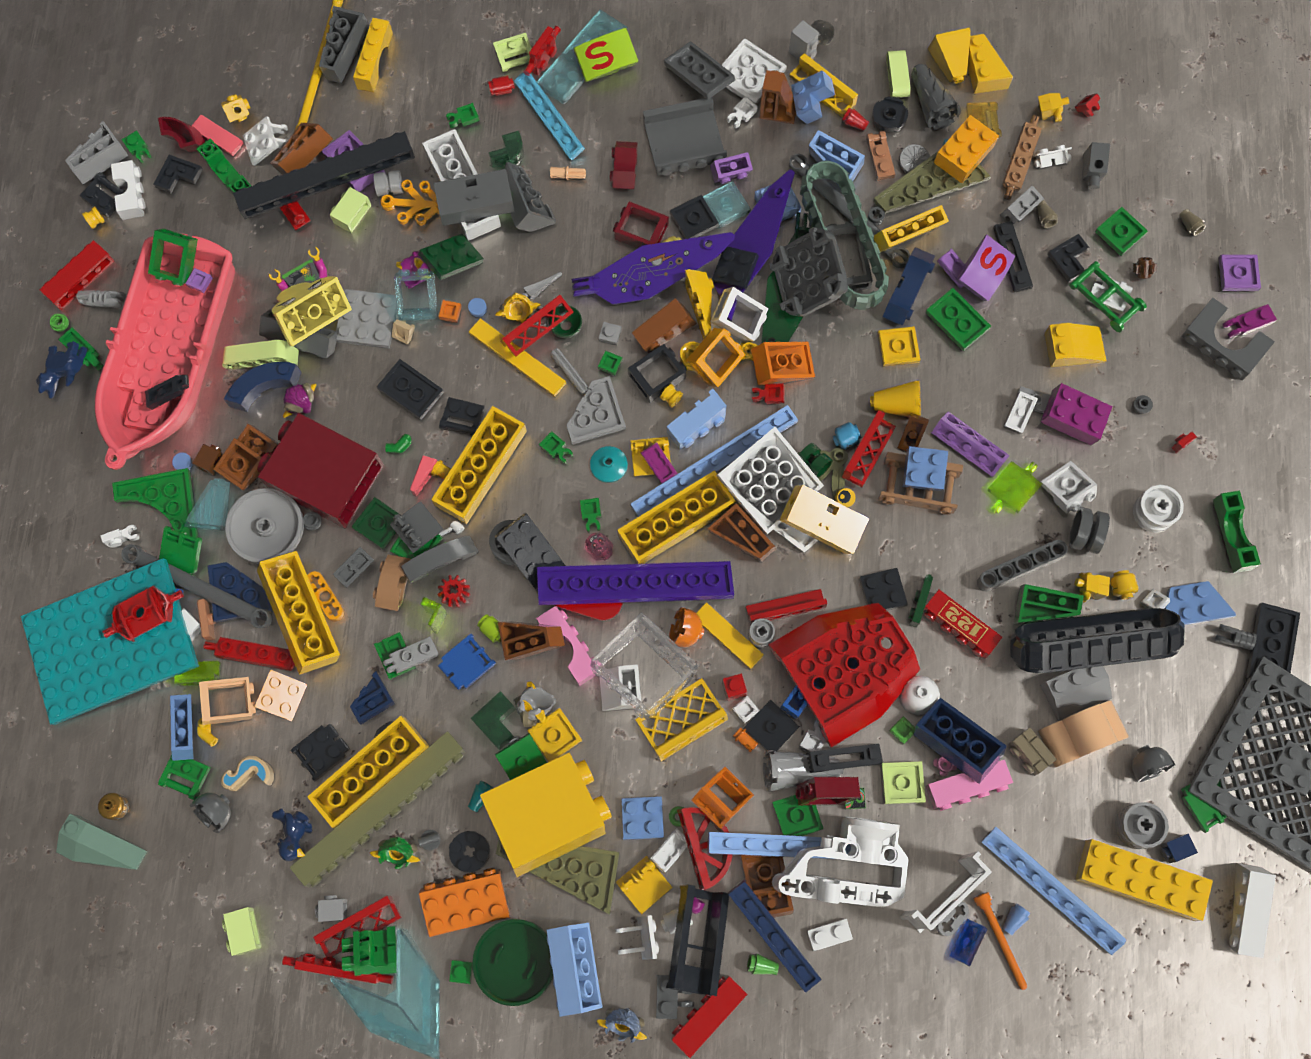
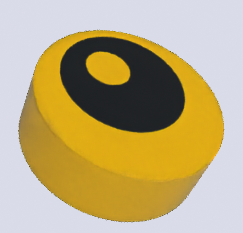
(845, 497)

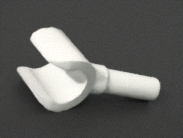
(454, 526)

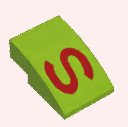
(606, 55)

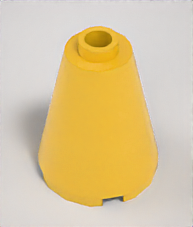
(898, 400)

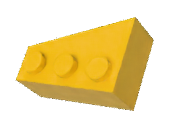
(986, 67)

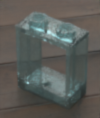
(416, 313)

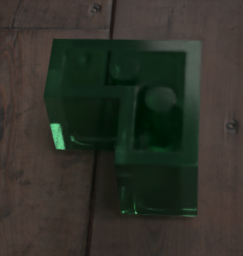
(490, 720)

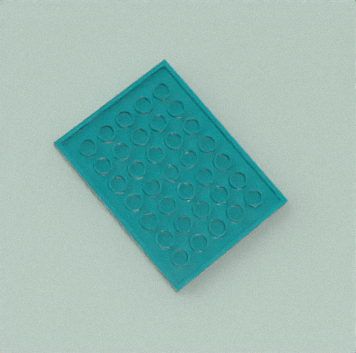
(84, 668)

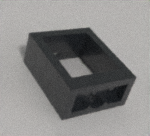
(653, 393)

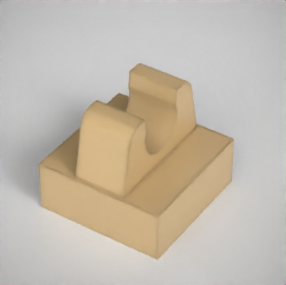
(402, 331)

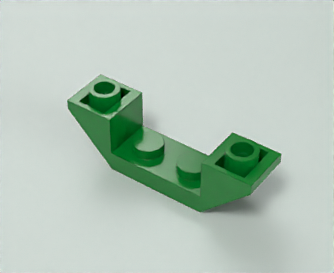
(221, 167)

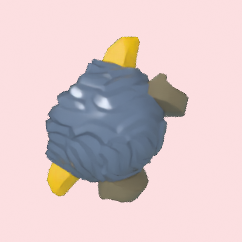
(623, 1023)

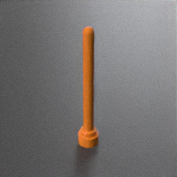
(984, 902)

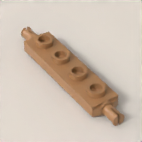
(1021, 157)

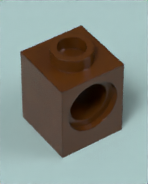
(207, 459)

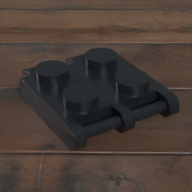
(321, 751)

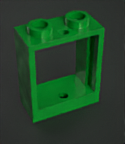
(188, 256)

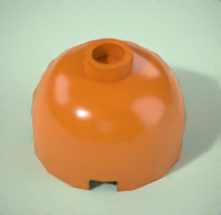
(687, 628)

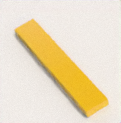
(523, 362)

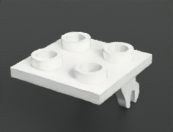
(261, 139)
(649, 946)

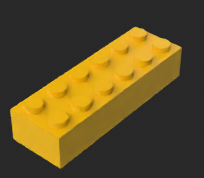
(479, 465)
(676, 518)
(298, 612)
(368, 771)
(1144, 880)

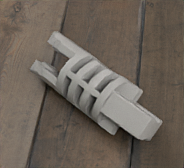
(101, 298)

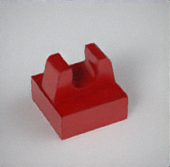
(1087, 103)

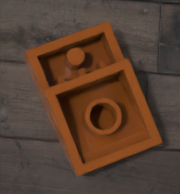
(243, 455)
(759, 876)

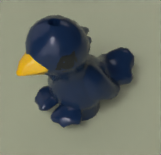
(294, 828)

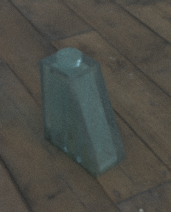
(211, 508)

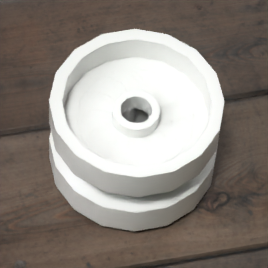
(1158, 508)

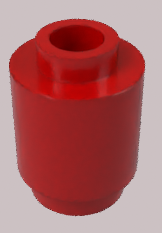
(501, 85)

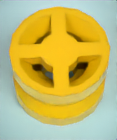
(93, 217)
(671, 395)

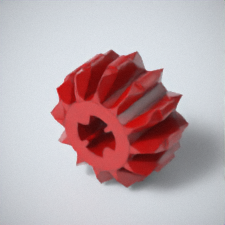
(455, 584)

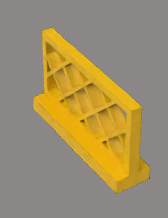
(694, 730)

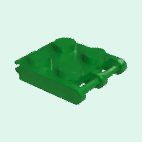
(180, 550)
(1202, 811)

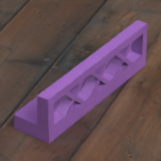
(970, 444)

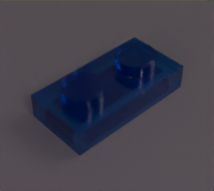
(968, 942)

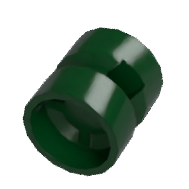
(820, 463)

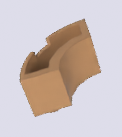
(391, 583)

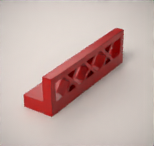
(530, 323)
(864, 444)
(787, 606)
(355, 919)

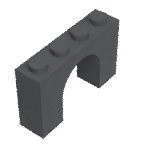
(1202, 336)

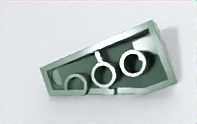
(92, 844)

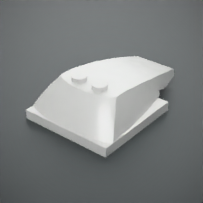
(764, 481)

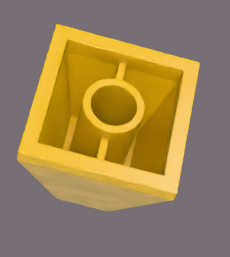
(951, 53)

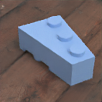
(829, 149)
(697, 421)

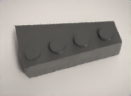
(343, 42)

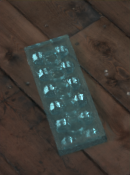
(565, 74)

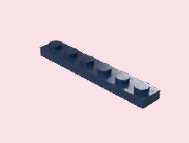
(774, 936)

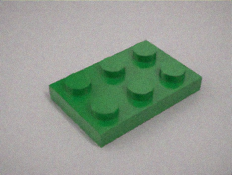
(958, 319)

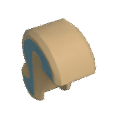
(245, 770)

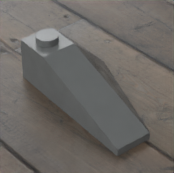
(529, 209)

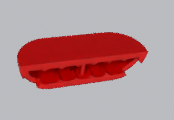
(597, 611)

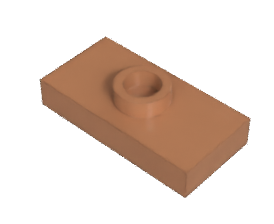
(206, 620)

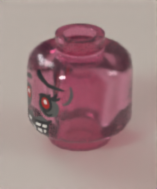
(599, 547)

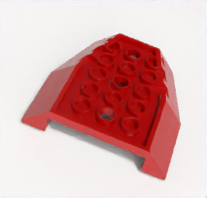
(849, 696)

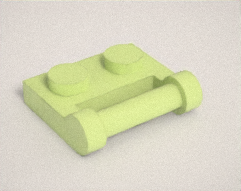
(512, 47)

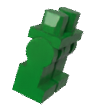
(371, 952)

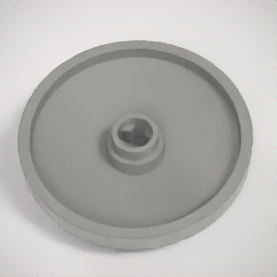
(264, 525)

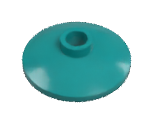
(610, 472)

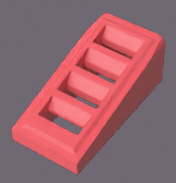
(422, 474)

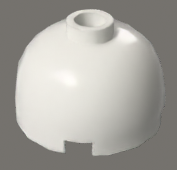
(919, 695)

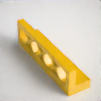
(842, 91)

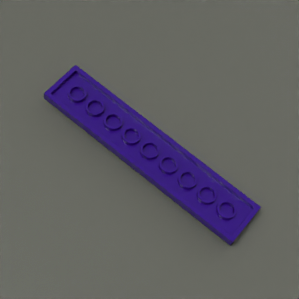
(634, 583)

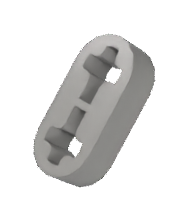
(956, 922)

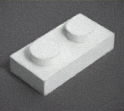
(1021, 412)
(829, 935)

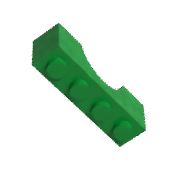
(1241, 552)

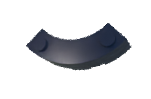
(905, 293)
(257, 380)

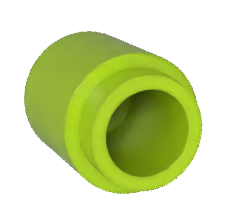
(489, 627)

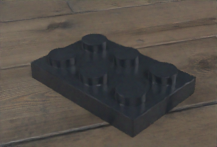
(410, 389)

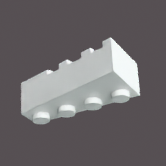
(1251, 909)

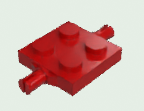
(542, 51)

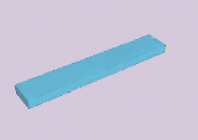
(549, 115)

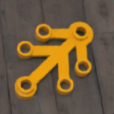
(416, 203)

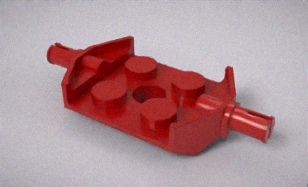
(157, 610)

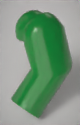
(401, 445)

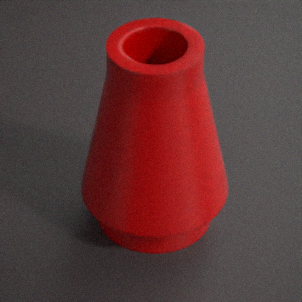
(855, 119)

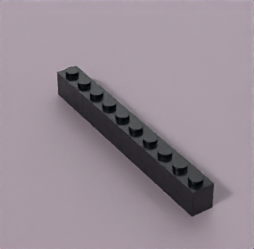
(324, 175)

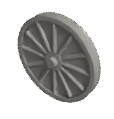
(912, 157)

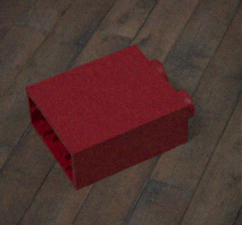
(320, 469)

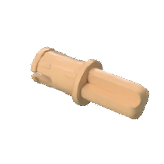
(566, 173)

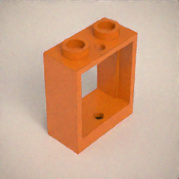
(713, 806)

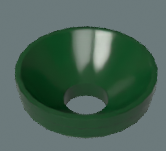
(575, 319)

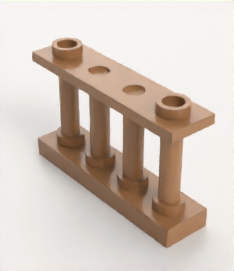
(897, 461)

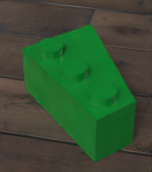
(1043, 604)

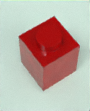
(734, 687)

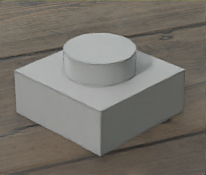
(610, 333)

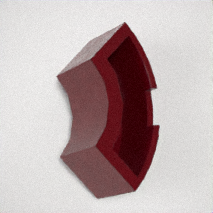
(185, 134)
(624, 165)

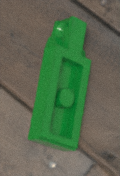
(91, 355)

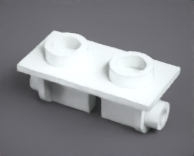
(1060, 156)

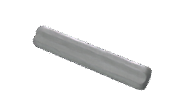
(569, 371)

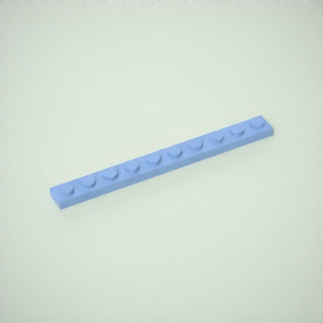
(714, 461)

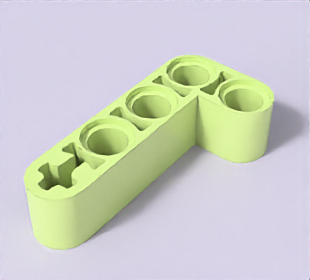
(258, 353)

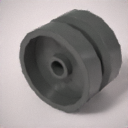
(1089, 530)

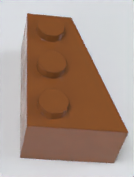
(301, 148)
(528, 639)

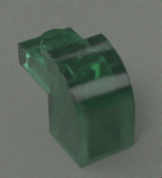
(511, 153)

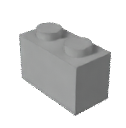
(803, 40)

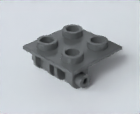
(416, 526)

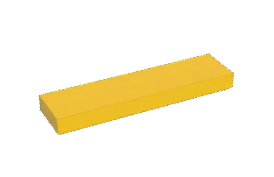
(729, 636)

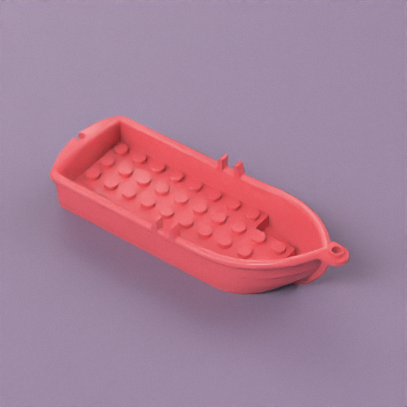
(158, 336)

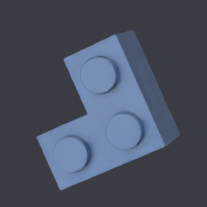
(808, 95)

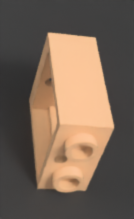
(226, 683)

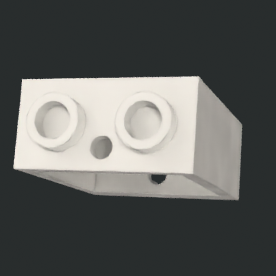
(724, 306)

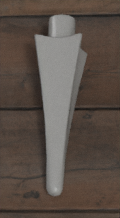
(534, 290)

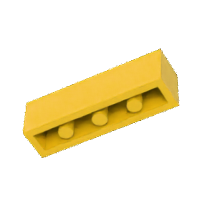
(910, 228)

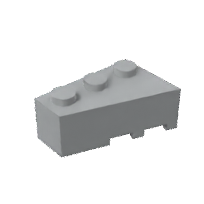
(96, 154)

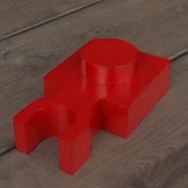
(772, 394)

